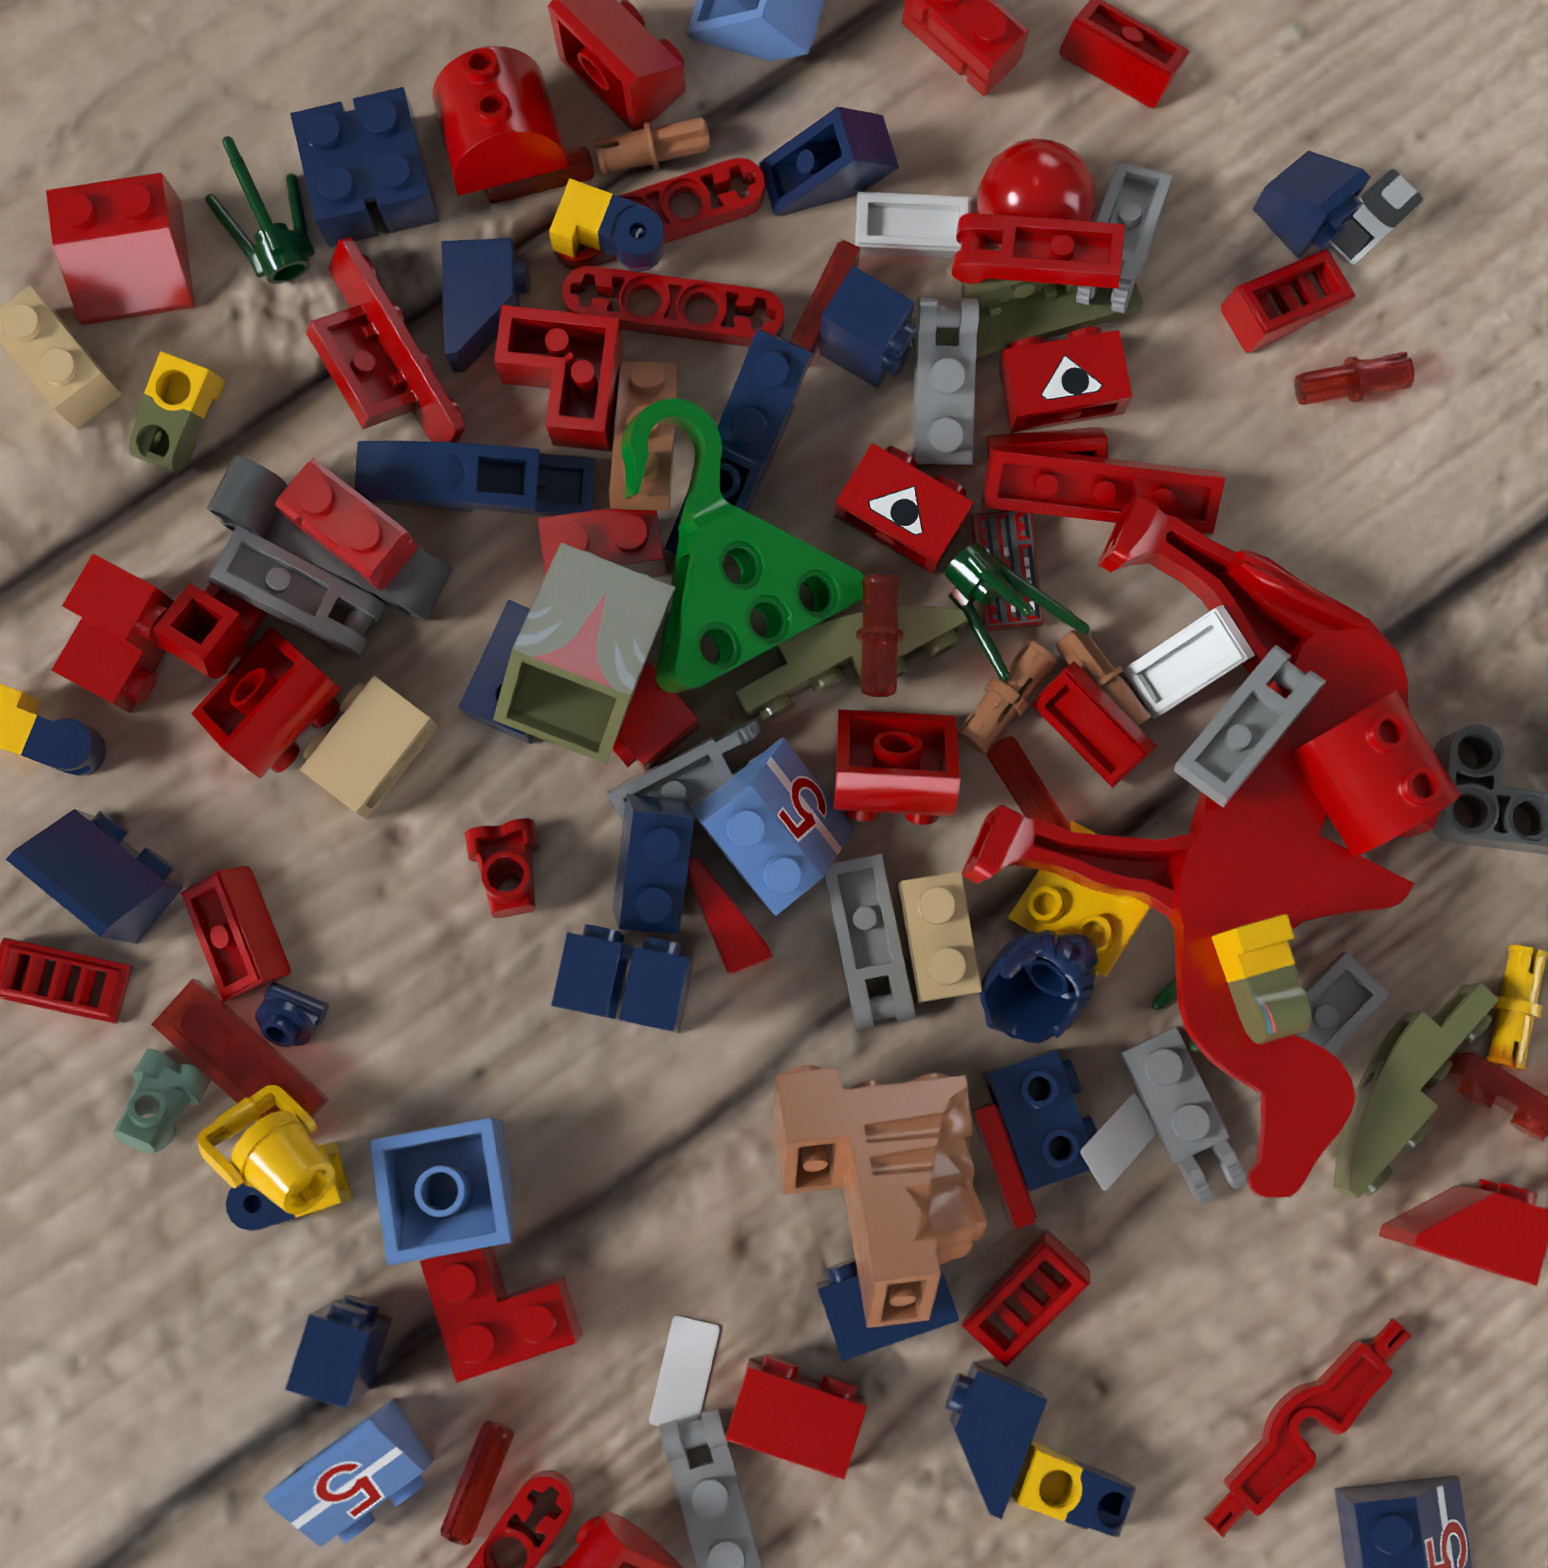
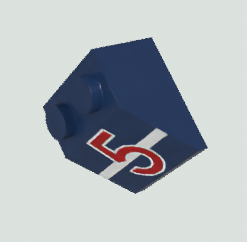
(1404, 1524)

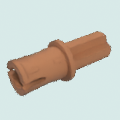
(652, 145)
(1099, 668)

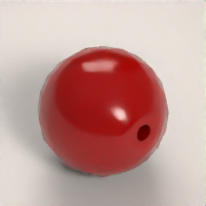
(1038, 181)

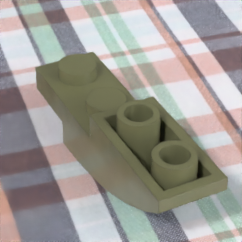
(824, 650)
(1389, 1100)

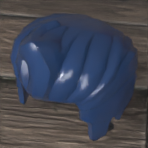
(1039, 984)

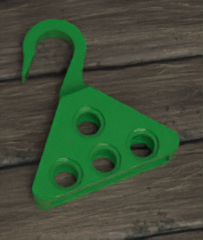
(768, 562)

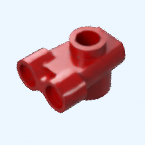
(502, 855)

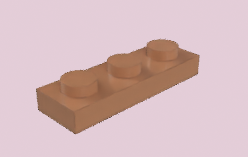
(638, 387)

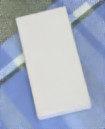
(909, 224)
(1188, 661)

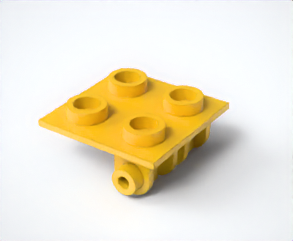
(1070, 908)

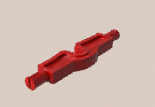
(1282, 1452)

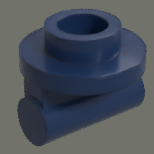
(289, 1016)

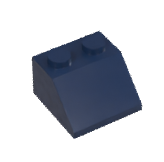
(98, 874)

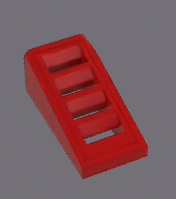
(1255, 317)
(732, 932)
(12, 961)
(1060, 1296)

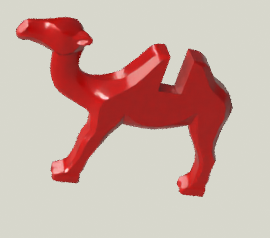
(1255, 853)

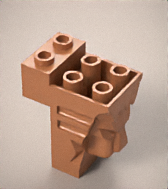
(901, 1172)

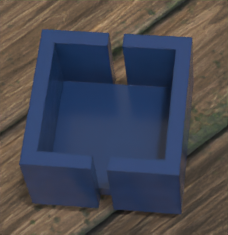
(364, 159)
(595, 970)

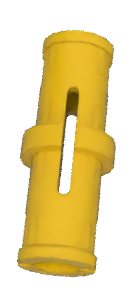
(1517, 1007)

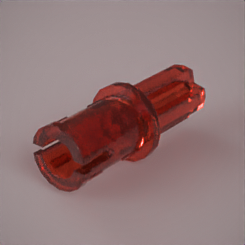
(1355, 379)
(879, 635)

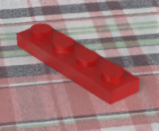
(1097, 486)

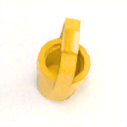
(272, 1153)

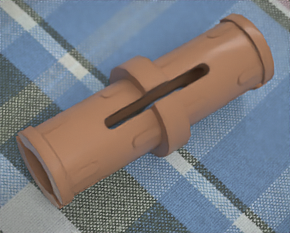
(1006, 698)

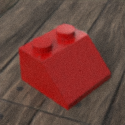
(618, 57)
(121, 247)
(1481, 1227)

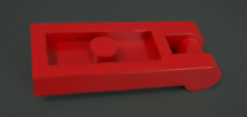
(1038, 250)

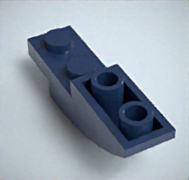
(755, 418)
(473, 477)

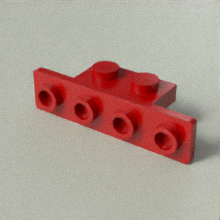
(375, 355)

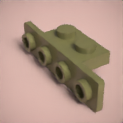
(1029, 309)

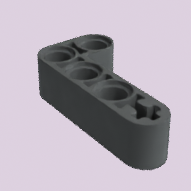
(248, 500)
(1488, 800)

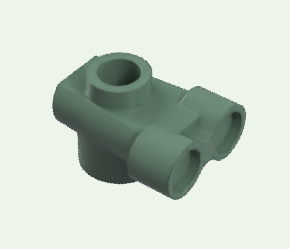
(163, 1090)

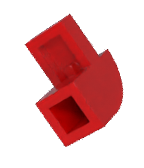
(208, 629)

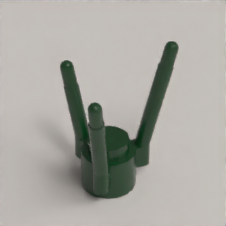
(279, 252)
(984, 578)

